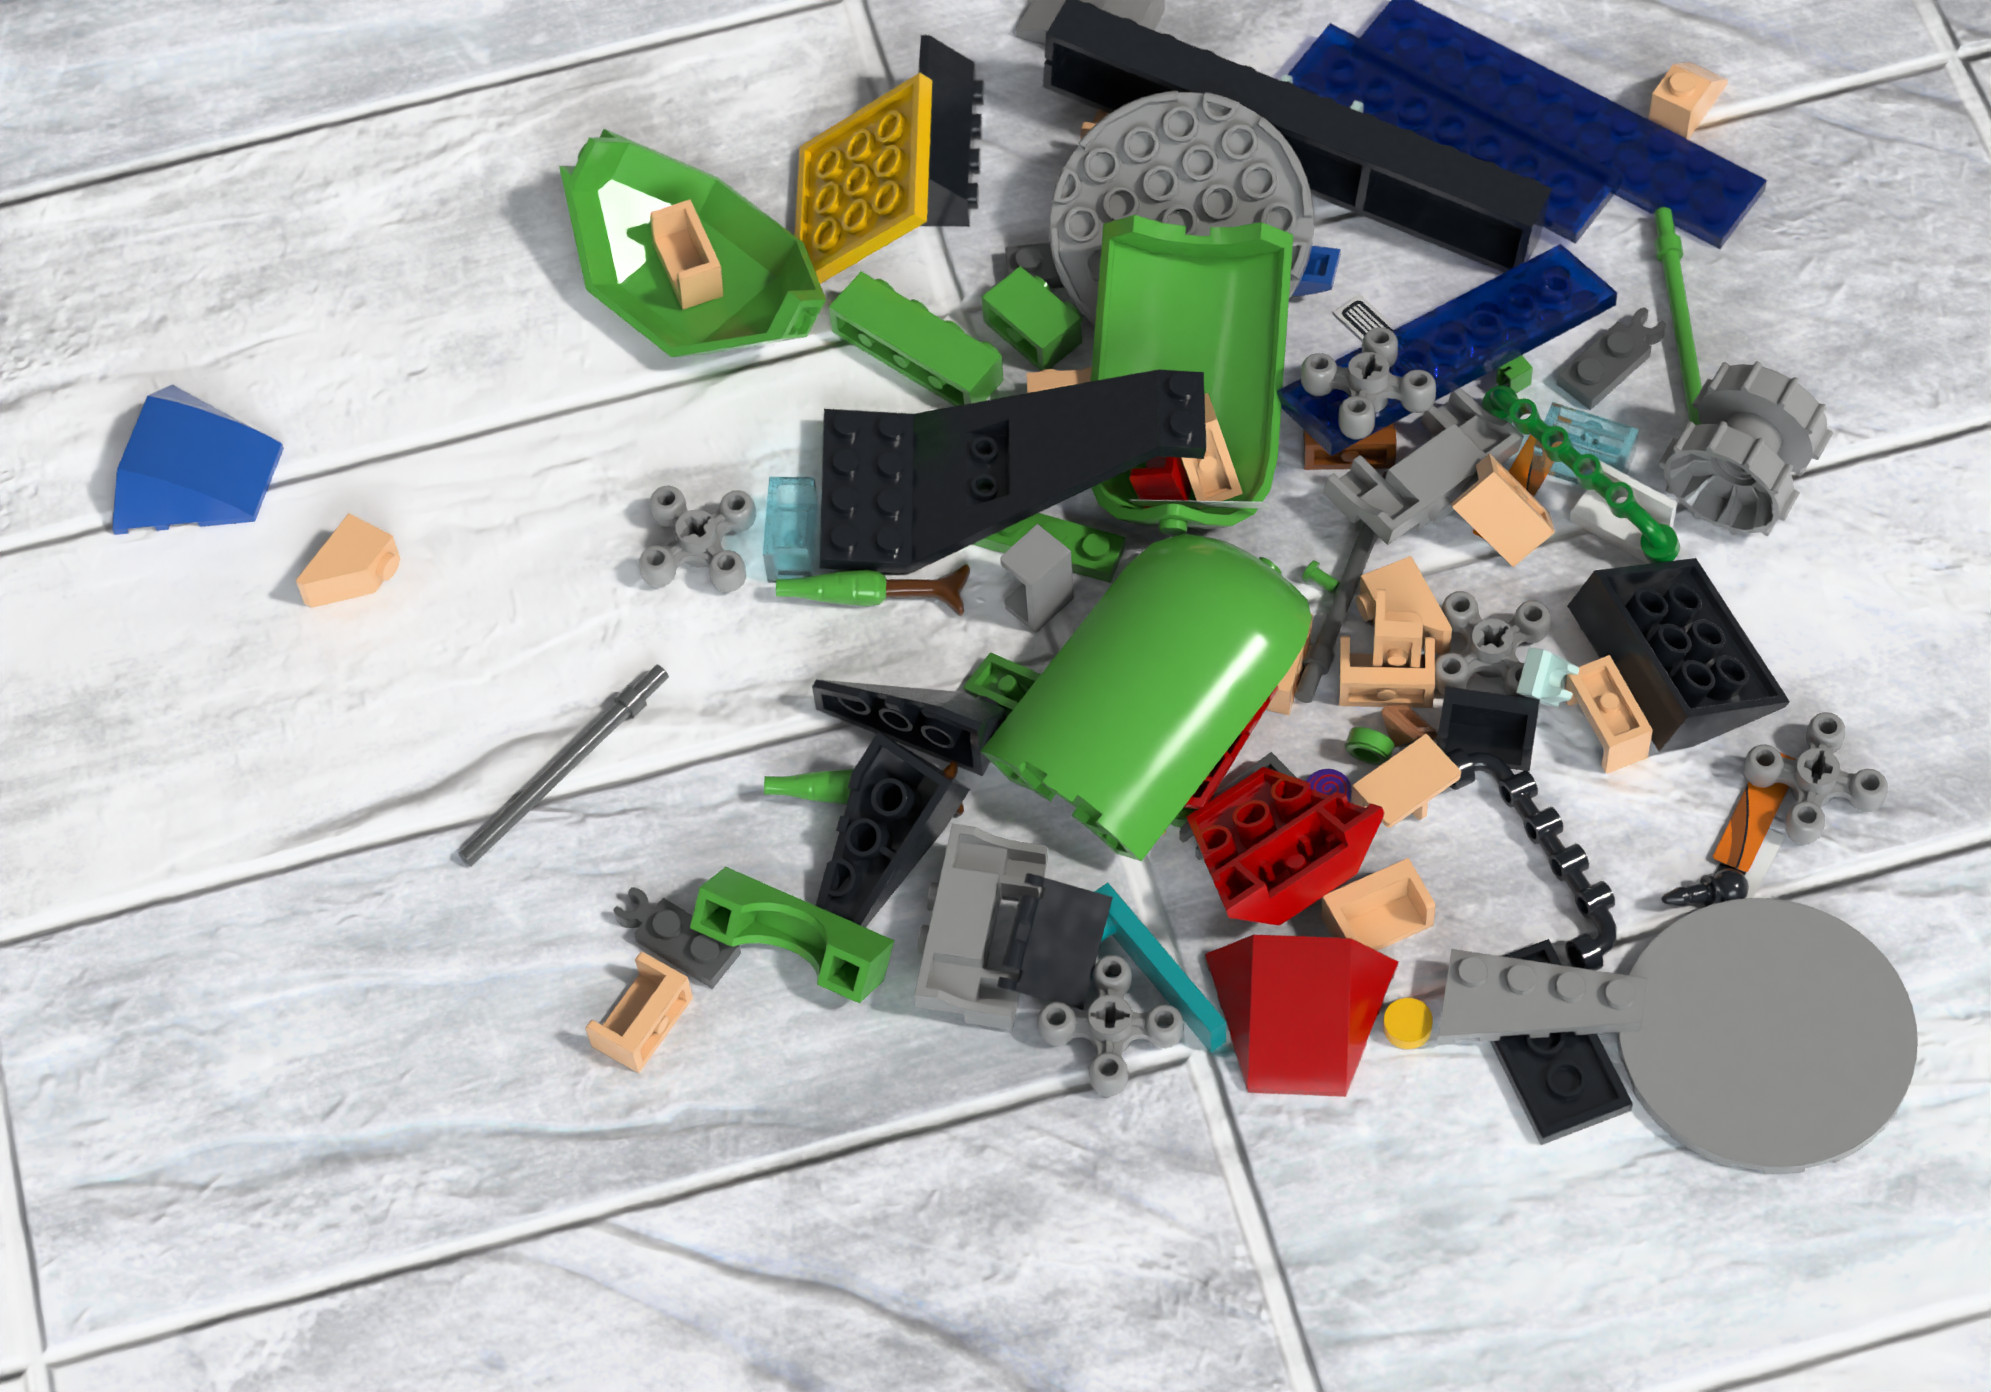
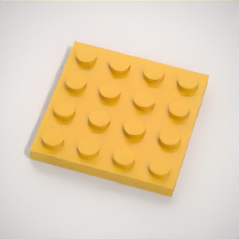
(865, 179)

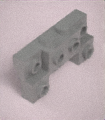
(1430, 477)
(963, 922)

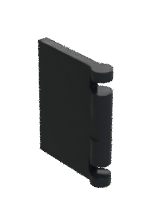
(1056, 941)

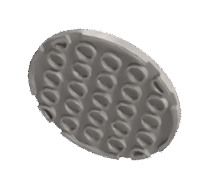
(1177, 163)
(1770, 1036)

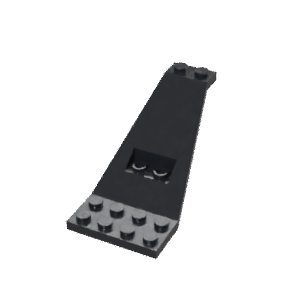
(908, 484)

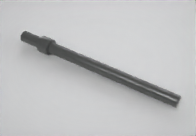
(1320, 655)
(627, 704)

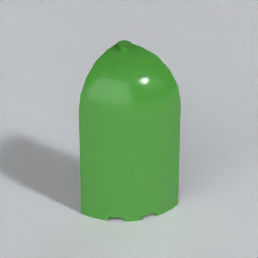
(1206, 309)
(1154, 687)

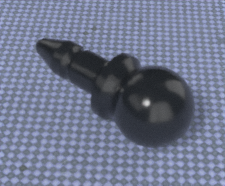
(1722, 887)

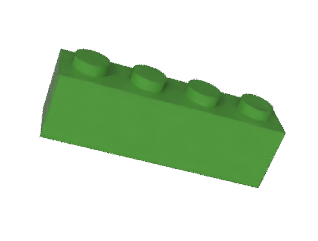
(916, 341)

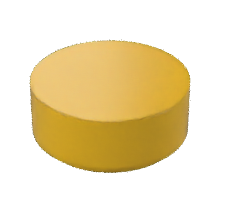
(1407, 1023)

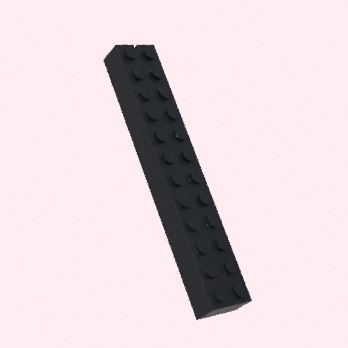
(1344, 153)

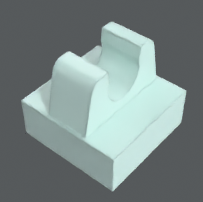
(1545, 677)

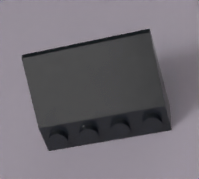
(1677, 650)

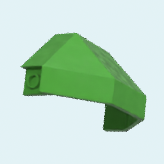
(765, 269)

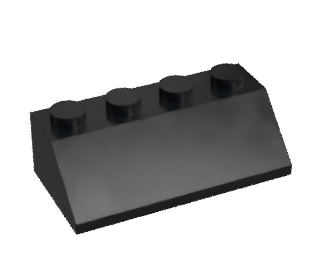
(952, 133)

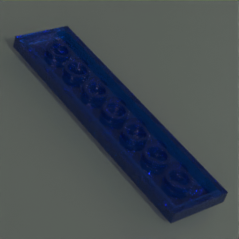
(1451, 117)
(1469, 337)

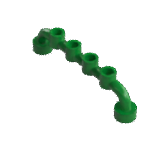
(1657, 541)

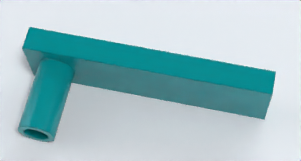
(1163, 971)

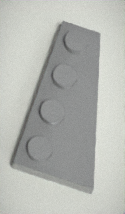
(1514, 996)

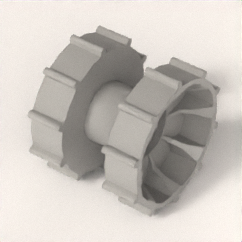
(1748, 444)

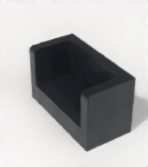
(1489, 725)

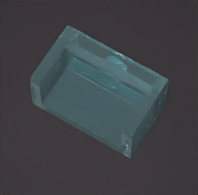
(1589, 434)
(790, 528)

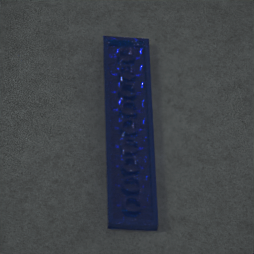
(1657, 165)

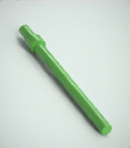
(1669, 253)

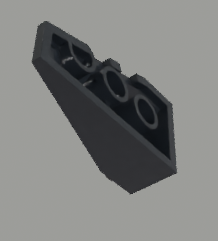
(928, 720)
(888, 825)

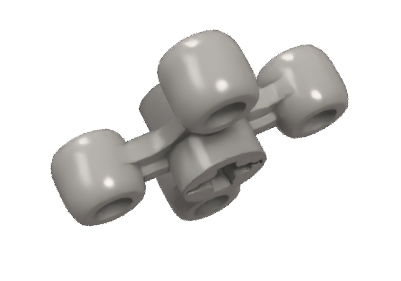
(1368, 383)
(697, 538)
(1489, 642)
(1806, 818)
(1110, 1041)

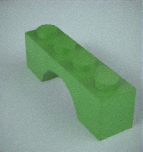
(748, 911)

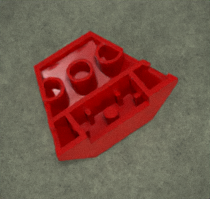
(1280, 844)
(1299, 1009)

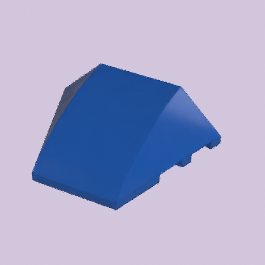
(191, 466)

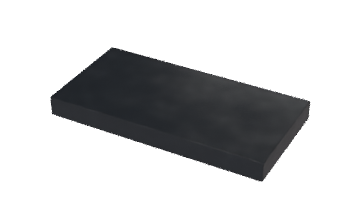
(1561, 1078)

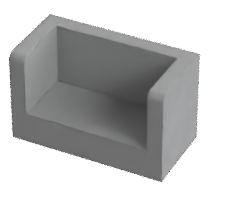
(1046, 577)

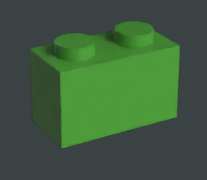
(1032, 319)

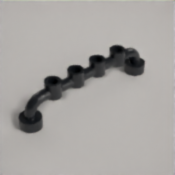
(1565, 863)

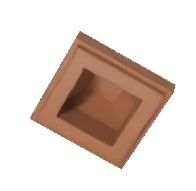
(1405, 725)

